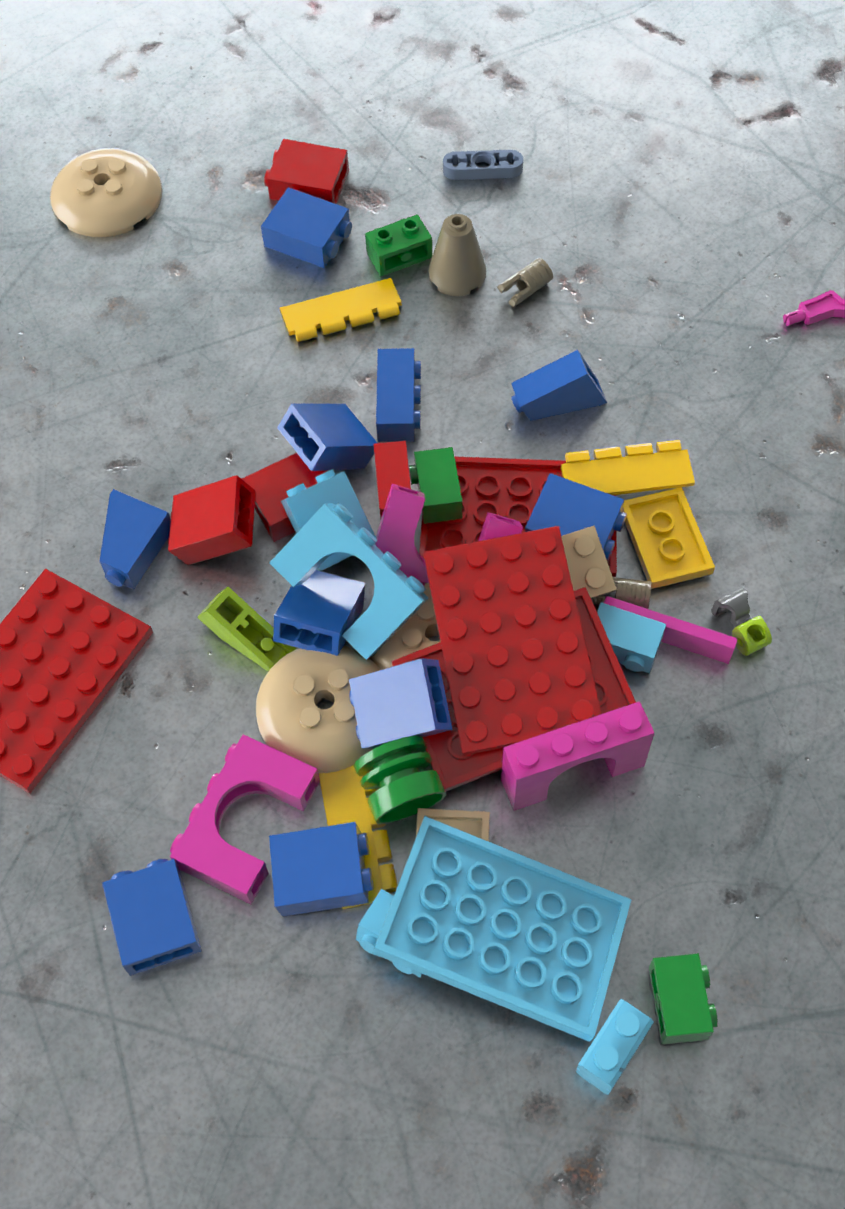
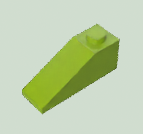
(243, 629)

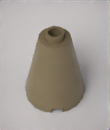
(457, 258)

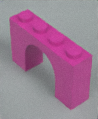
(400, 523)
(617, 736)
(248, 770)

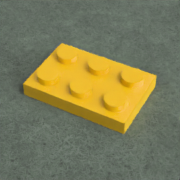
(667, 538)

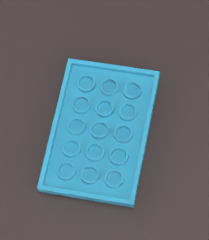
(504, 928)

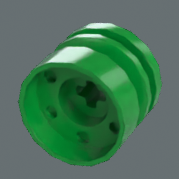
(400, 779)

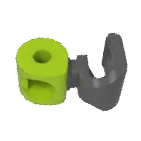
(751, 632)

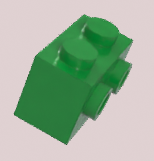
(399, 245)
(438, 480)
(682, 999)

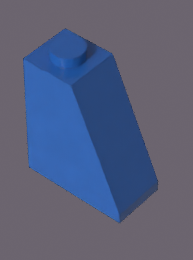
(558, 388)
(131, 538)

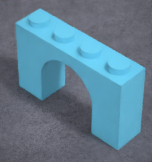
(394, 593)

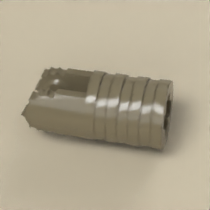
(527, 280)
(630, 591)

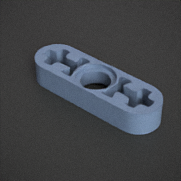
(501, 171)

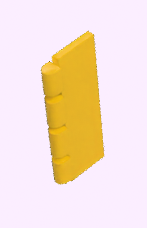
(333, 310)
(634, 473)
(346, 803)

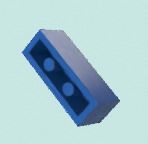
(397, 395)

